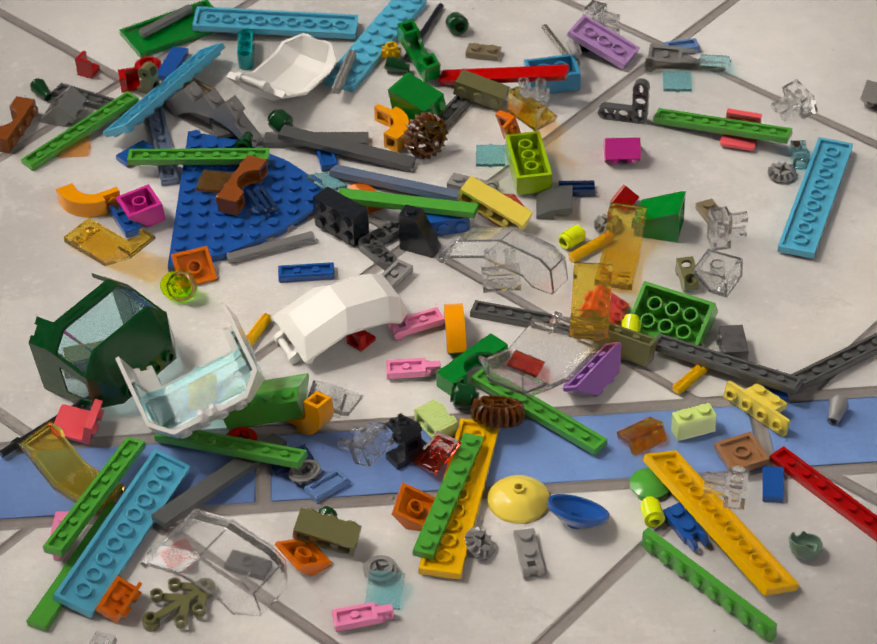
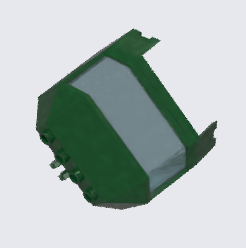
(81, 346)

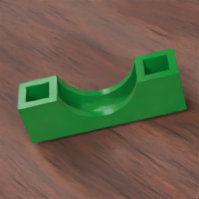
(425, 63)
(457, 369)

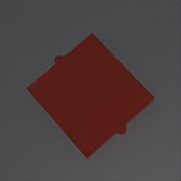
(525, 363)

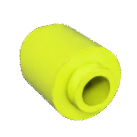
(572, 237)
(631, 322)
(652, 512)

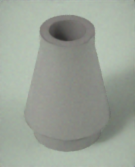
(837, 407)

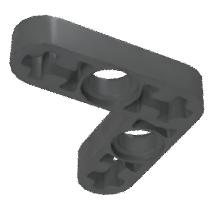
(632, 110)
(371, 244)

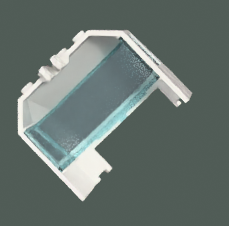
(202, 394)

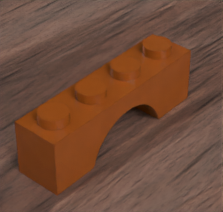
(22, 113)
(250, 171)

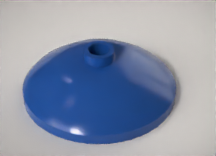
(577, 511)

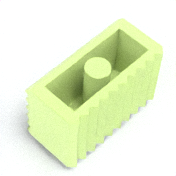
(435, 418)
(693, 421)

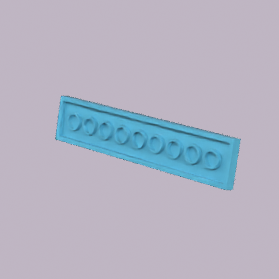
(275, 22)
(370, 43)
(164, 90)
(815, 198)
(121, 533)

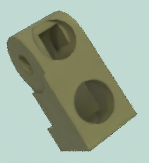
(149, 77)
(687, 278)

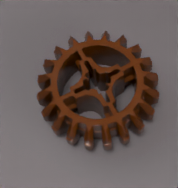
(419, 133)
(498, 411)

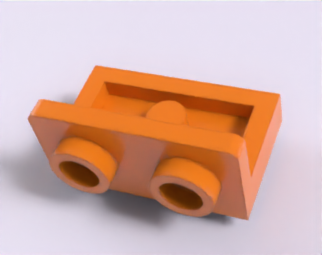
(507, 123)
(117, 599)

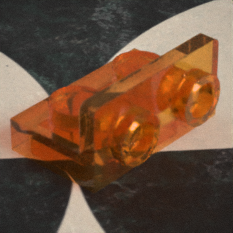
(643, 435)

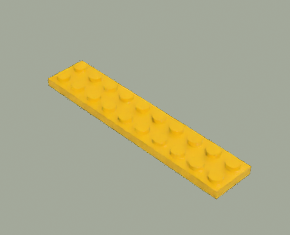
(721, 524)
(452, 550)

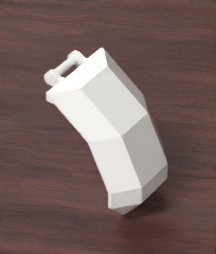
(290, 71)
(335, 311)

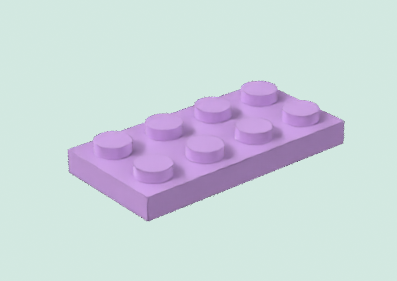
(603, 41)

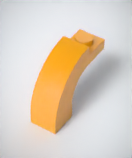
(396, 121)
(86, 204)
(455, 328)
(317, 414)

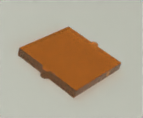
(79, 149)
(212, 181)

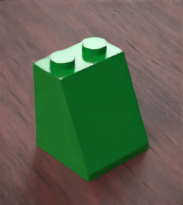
(416, 96)
(664, 216)

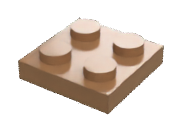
(741, 451)

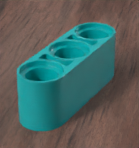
(245, 49)

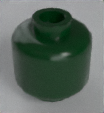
(457, 23)
(278, 119)
(463, 395)

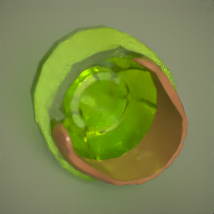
(179, 285)

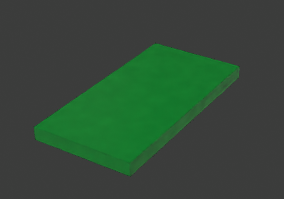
(171, 35)

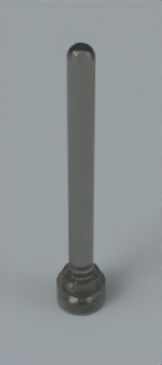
(556, 42)
(652, 65)

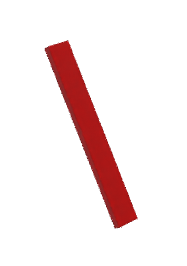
(510, 74)
(826, 491)

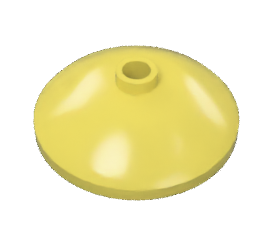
(518, 499)

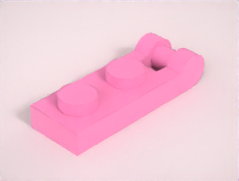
(416, 323)

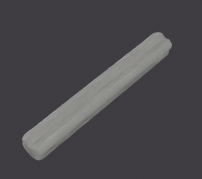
(165, 21)
(573, 48)
(344, 71)

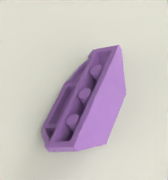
(597, 372)

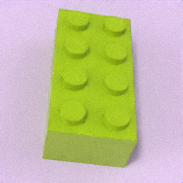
(528, 162)

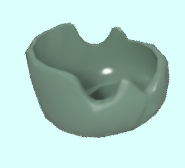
(805, 545)

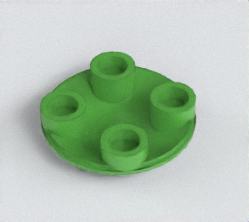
(647, 484)

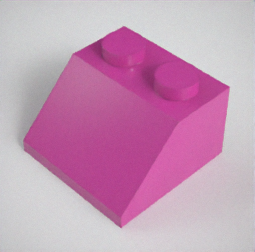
(622, 150)
(142, 206)

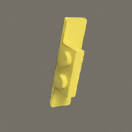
(760, 405)

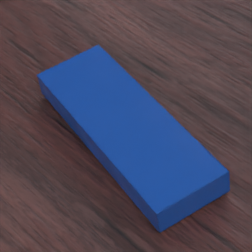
(172, 61)
(306, 272)

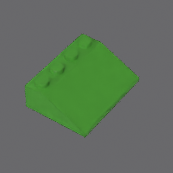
(674, 313)
(274, 402)

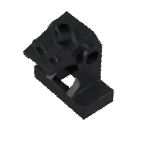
(409, 440)

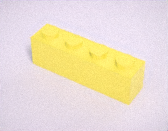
(494, 204)

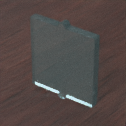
(714, 60)
(677, 81)
(490, 155)
(324, 180)
(385, 588)

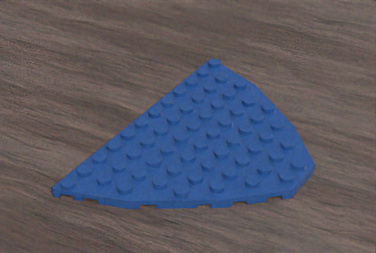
(201, 224)

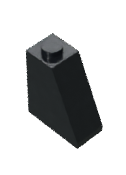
(417, 233)

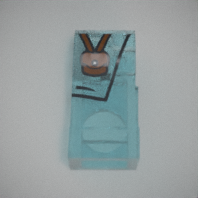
(799, 153)

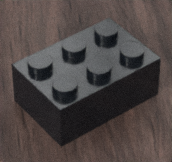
(340, 216)

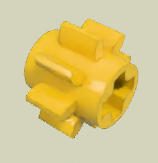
(391, 49)

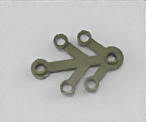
(151, 620)

